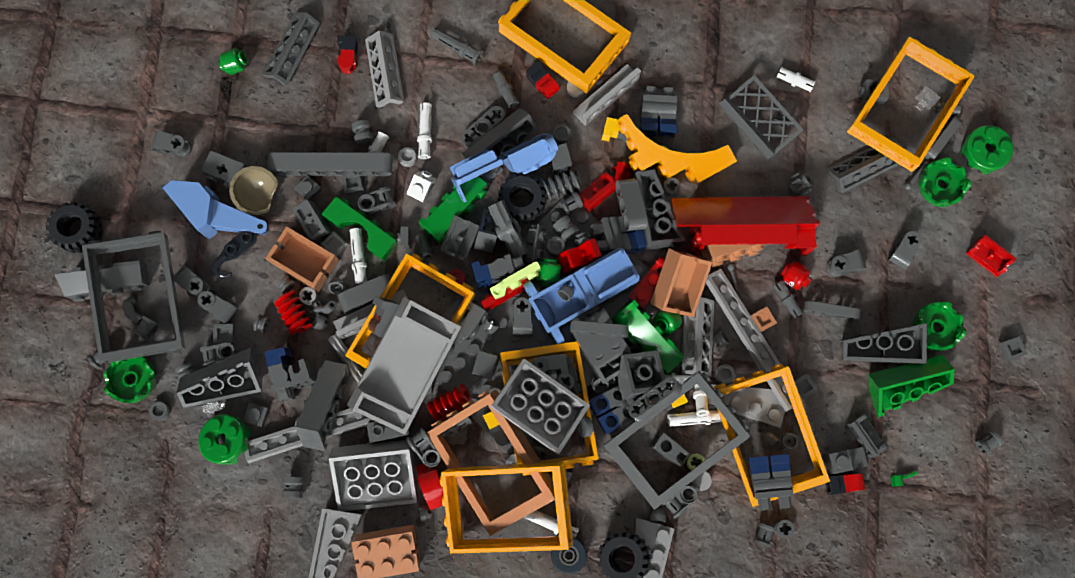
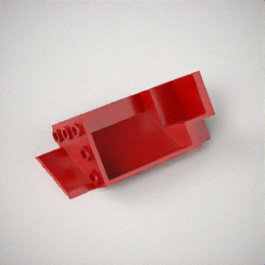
(748, 221)

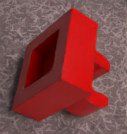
(622, 170)

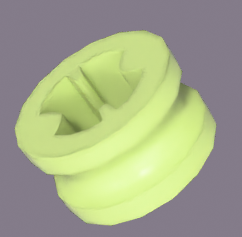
(697, 456)

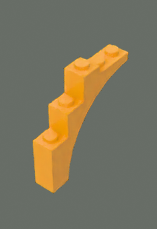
(647, 153)

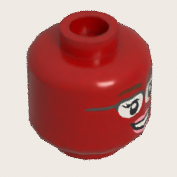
(796, 275)

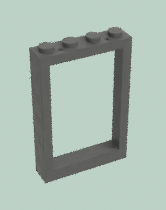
(117, 244)
(636, 476)

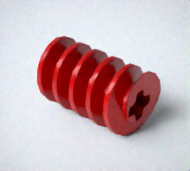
(291, 313)
(448, 403)

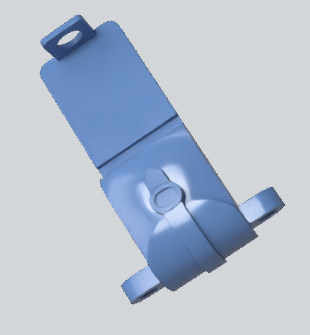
(522, 158)
(591, 287)

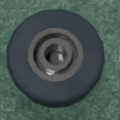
(570, 560)

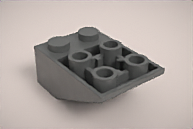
(602, 351)

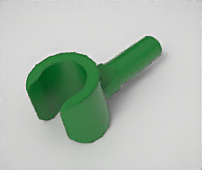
(897, 480)

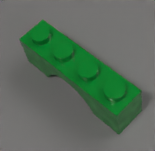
(342, 215)

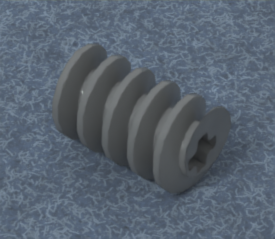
(561, 184)

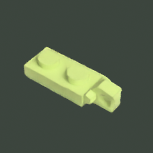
(514, 280)

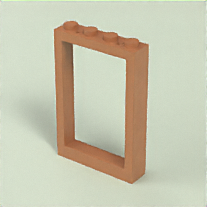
(523, 449)

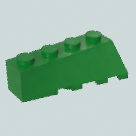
(441, 216)
(647, 336)
(908, 382)

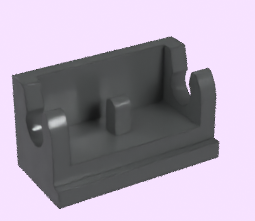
(312, 220)
(459, 237)
(304, 377)
(866, 436)

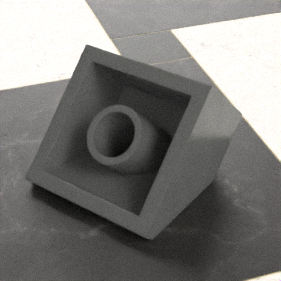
(639, 373)

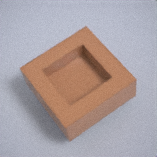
(763, 319)

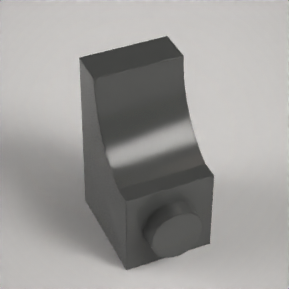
(486, 234)
(845, 460)

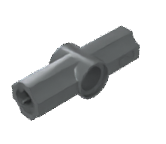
(508, 229)

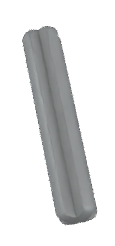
(341, 350)

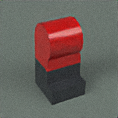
(349, 50)
(542, 80)
(845, 483)

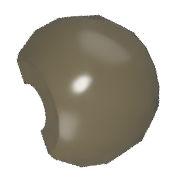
(253, 190)

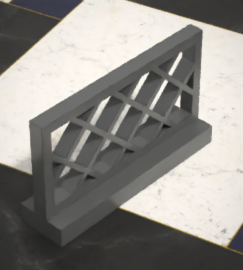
(748, 129)

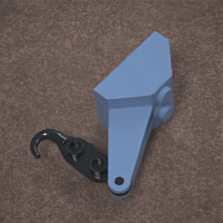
(210, 216)

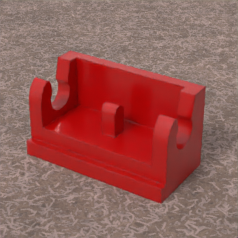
(598, 191)
(990, 255)

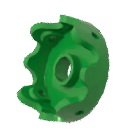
(977, 154)
(954, 177)
(951, 325)
(117, 384)
(235, 442)

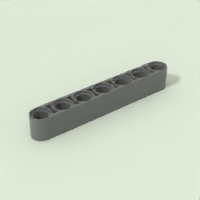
(330, 164)

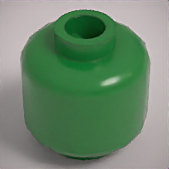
(233, 61)
(549, 272)
(667, 321)

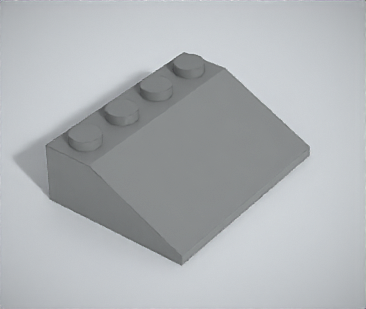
(540, 406)
(373, 475)

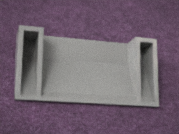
(403, 366)

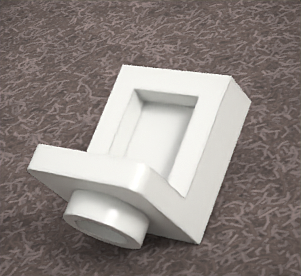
(421, 185)

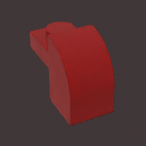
(579, 257)
(430, 485)

